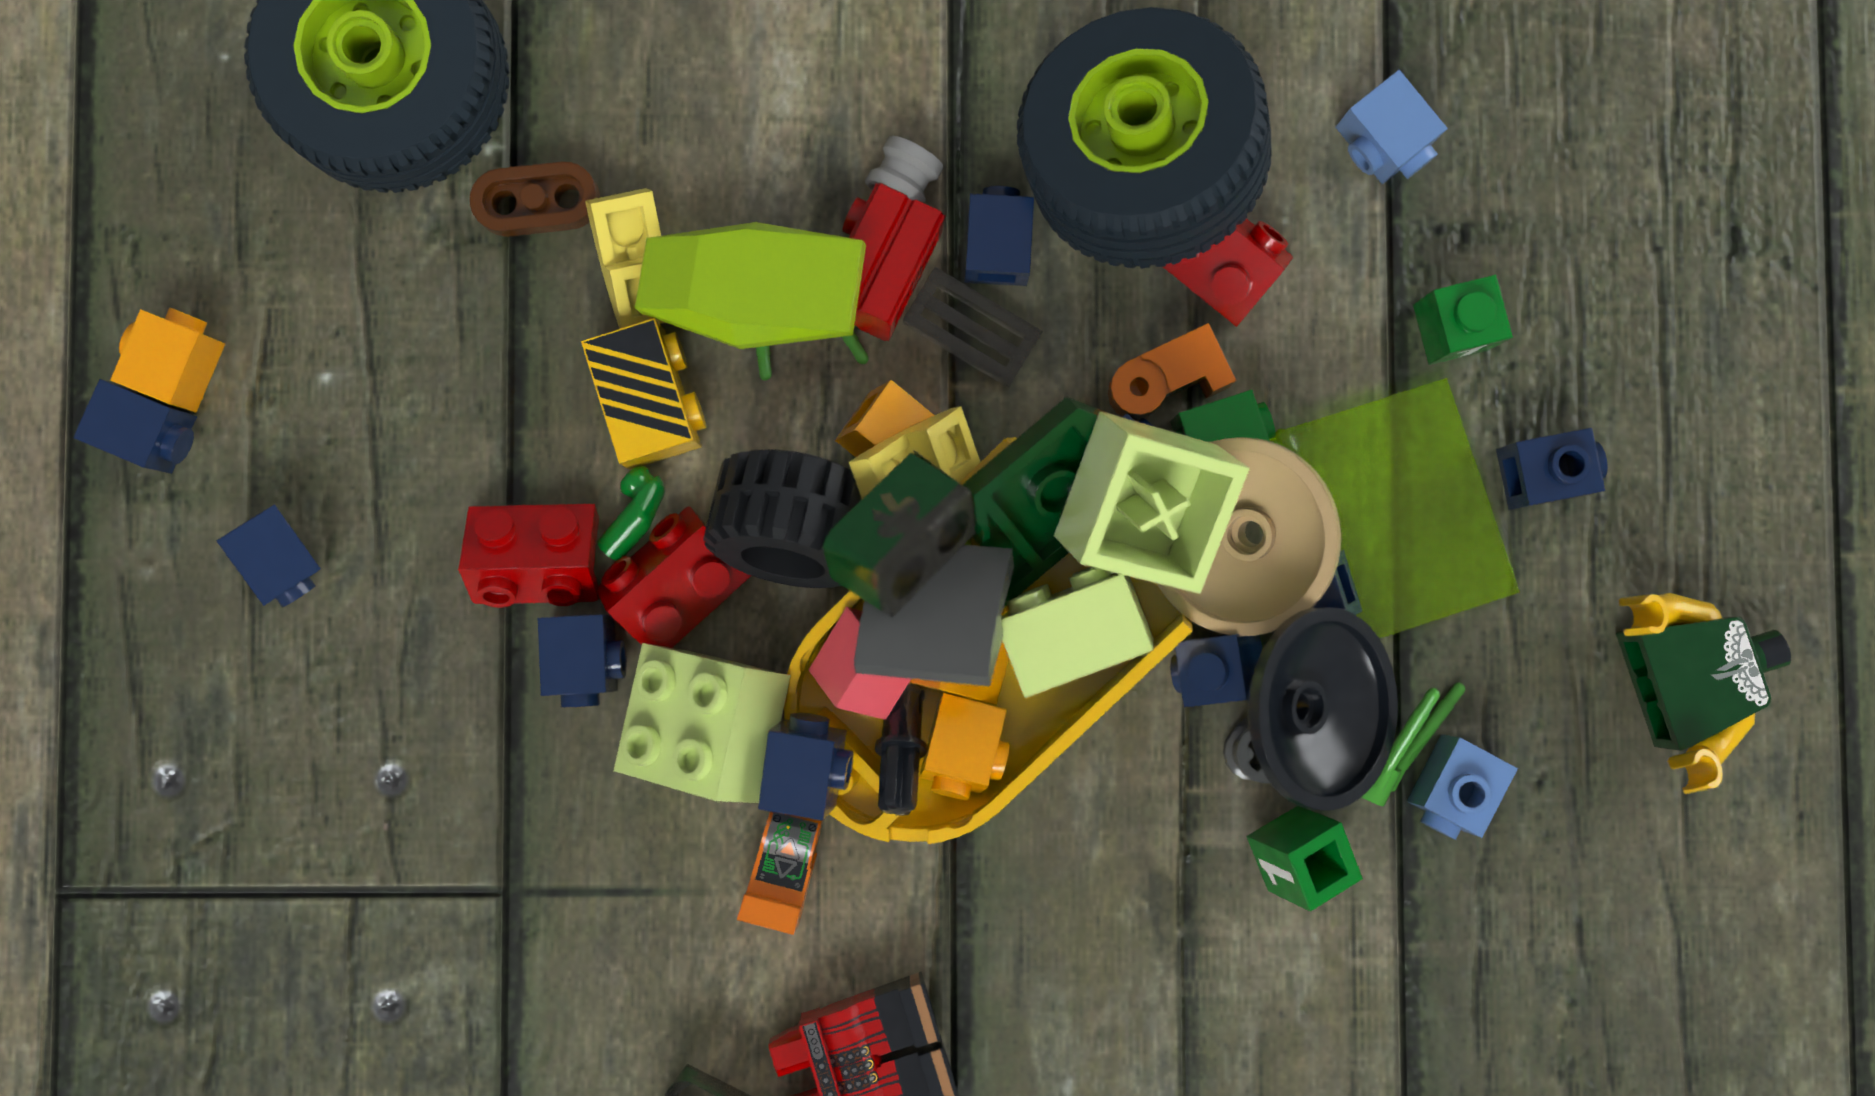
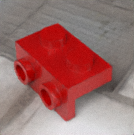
(1236, 270)
(530, 554)
(668, 582)

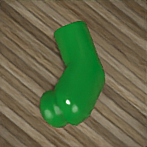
(637, 515)

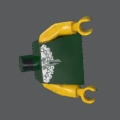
(1697, 679)

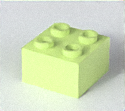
(1150, 503)
(1074, 630)
(700, 723)

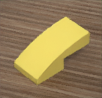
(620, 233)
(939, 439)

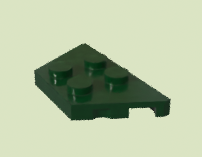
(1026, 488)

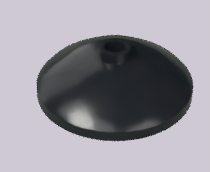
(1323, 708)

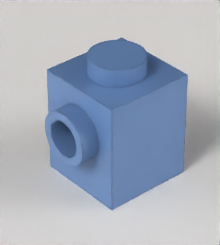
(1391, 130)
(1460, 787)

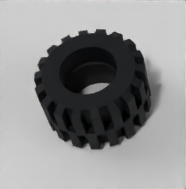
(776, 513)

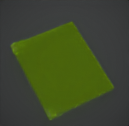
(1408, 507)

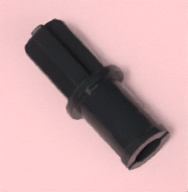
(901, 752)

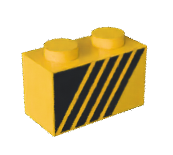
(643, 393)

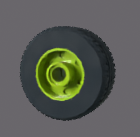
(379, 85)
(1146, 137)

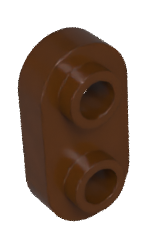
(537, 197)

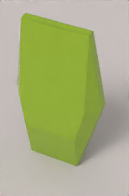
(753, 283)

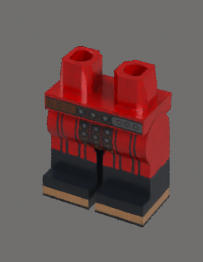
(870, 1045)

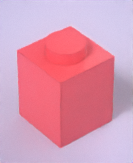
(837, 677)

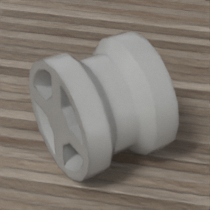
(905, 168)

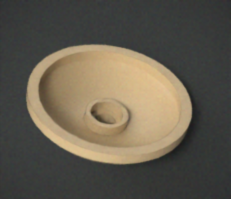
(1264, 584)

